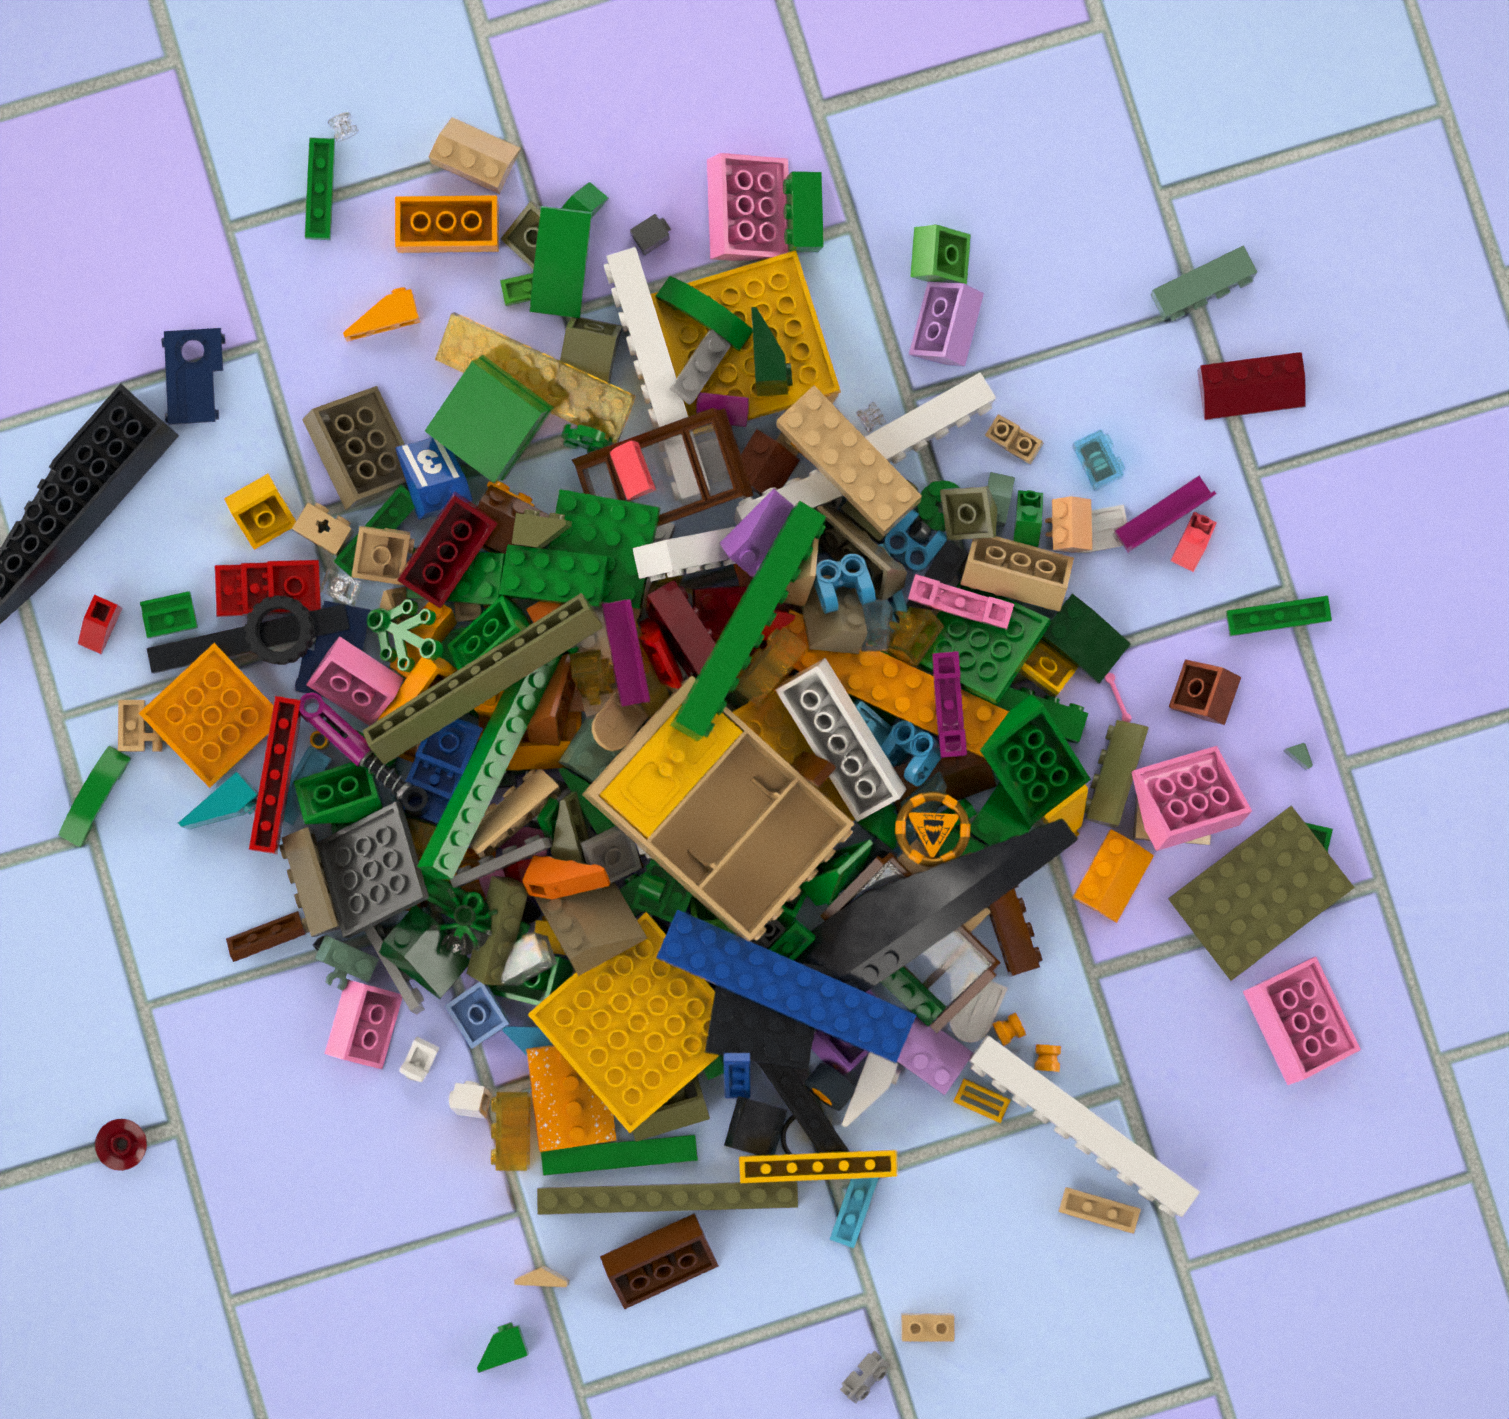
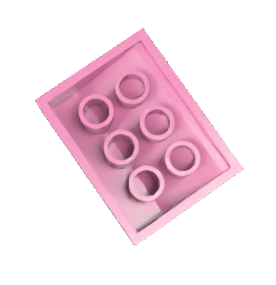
(746, 206)
(1188, 798)
(1301, 1021)

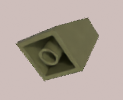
(591, 346)

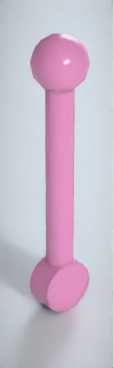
(1110, 678)

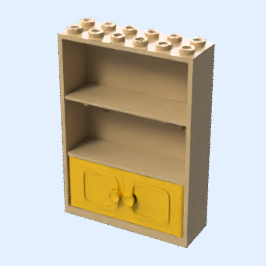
(720, 815)

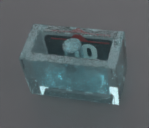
(1098, 459)

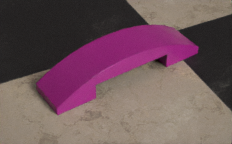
(949, 704)

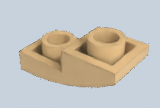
(1014, 439)

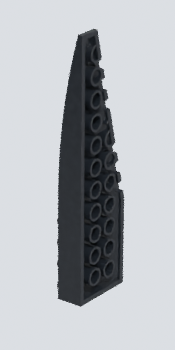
(80, 493)
(911, 915)

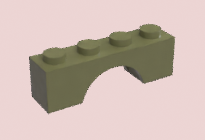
(509, 899)

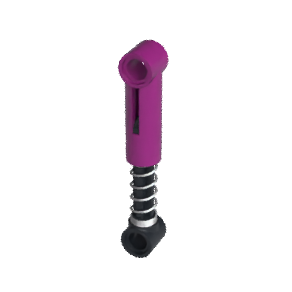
(357, 750)

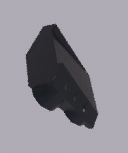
(755, 1127)

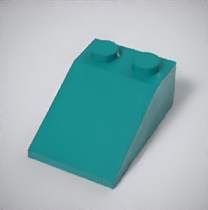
(228, 801)

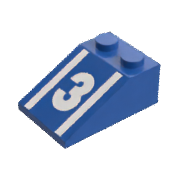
(431, 476)

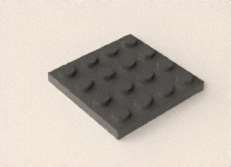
(372, 870)

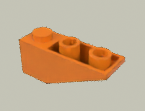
(559, 878)

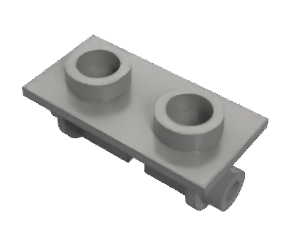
(859, 1386)

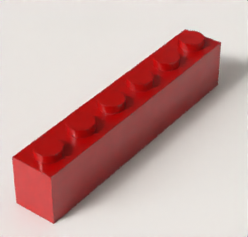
(276, 776)

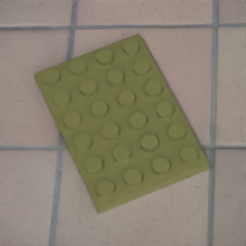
(1261, 893)

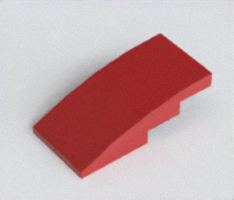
(247, 584)
(659, 654)

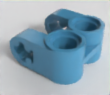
(911, 546)
(841, 577)
(923, 761)

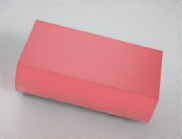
(632, 470)

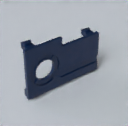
(192, 383)
(355, 636)

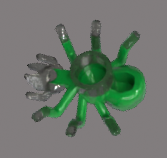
(465, 917)

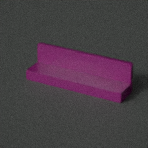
(1163, 514)
(625, 652)

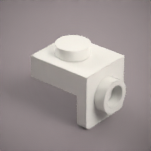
(419, 1059)

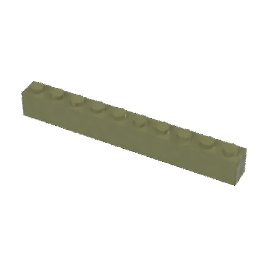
(482, 679)
(666, 1197)

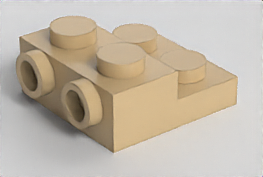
(381, 554)

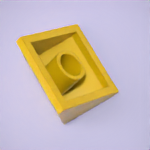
(1048, 669)

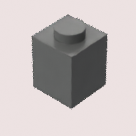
(650, 233)

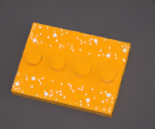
(564, 1104)

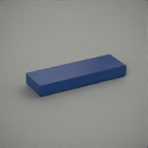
(737, 1075)

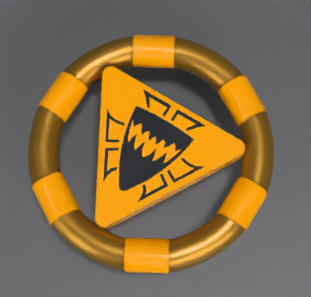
(932, 828)

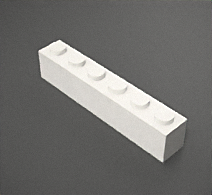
(933, 419)

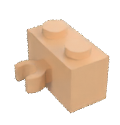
(1071, 524)

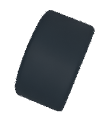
(830, 1086)

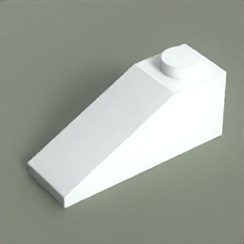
(872, 1083)

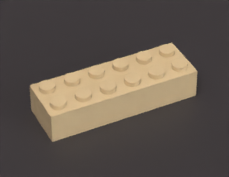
(848, 460)

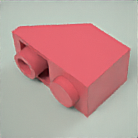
(1193, 541)

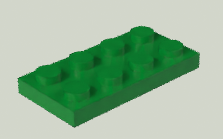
(553, 575)
(479, 582)

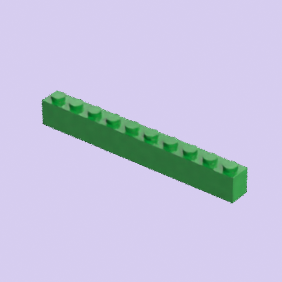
(748, 622)
(484, 773)

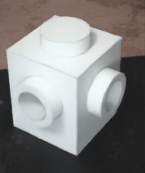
(470, 1099)

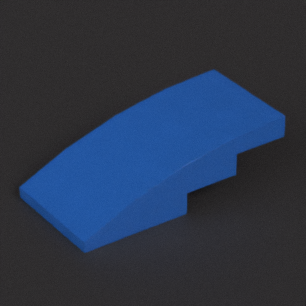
(441, 764)

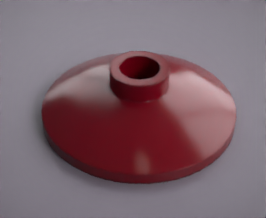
(107, 1144)

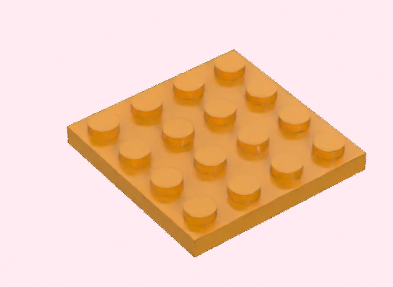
(210, 715)

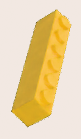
(818, 1166)

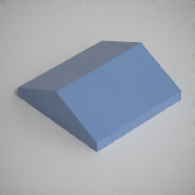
(477, 1014)

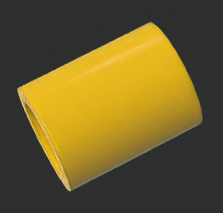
(312, 740)

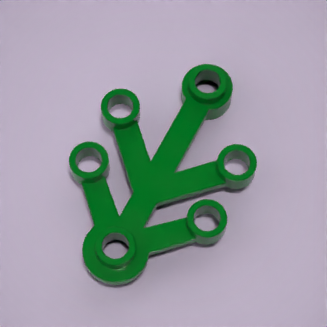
(381, 622)

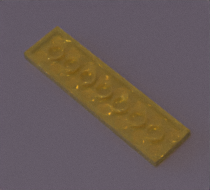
(570, 391)

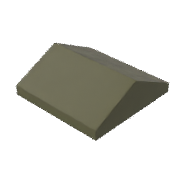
(523, 232)
(969, 513)

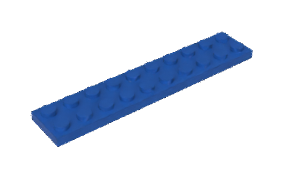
(786, 986)

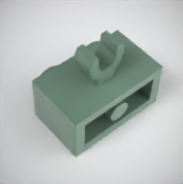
(346, 961)

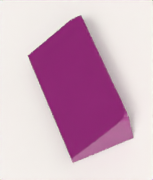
(736, 407)

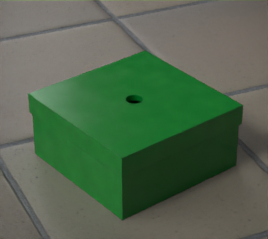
(489, 419)

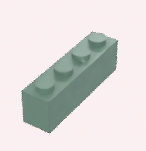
(1204, 283)

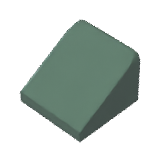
(1300, 755)

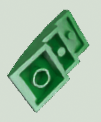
(560, 261)

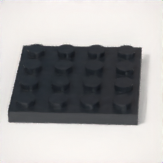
(751, 1028)

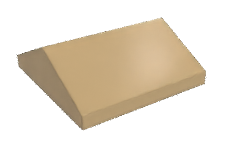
(542, 1277)

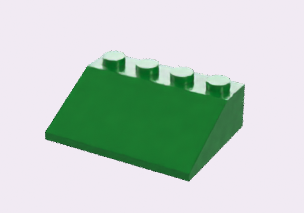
(1033, 760)

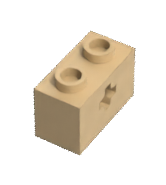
(308, 527)
(927, 1327)

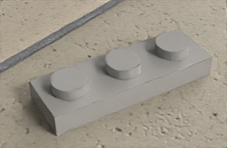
(700, 366)

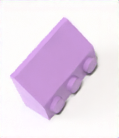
(946, 323)
(933, 1056)

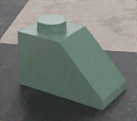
(1001, 489)

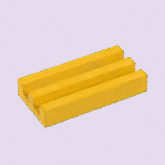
(961, 1091)

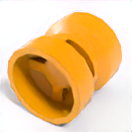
(1009, 1029)
(1047, 1058)

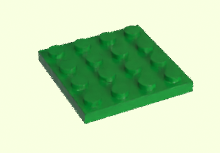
(610, 530)
(988, 653)

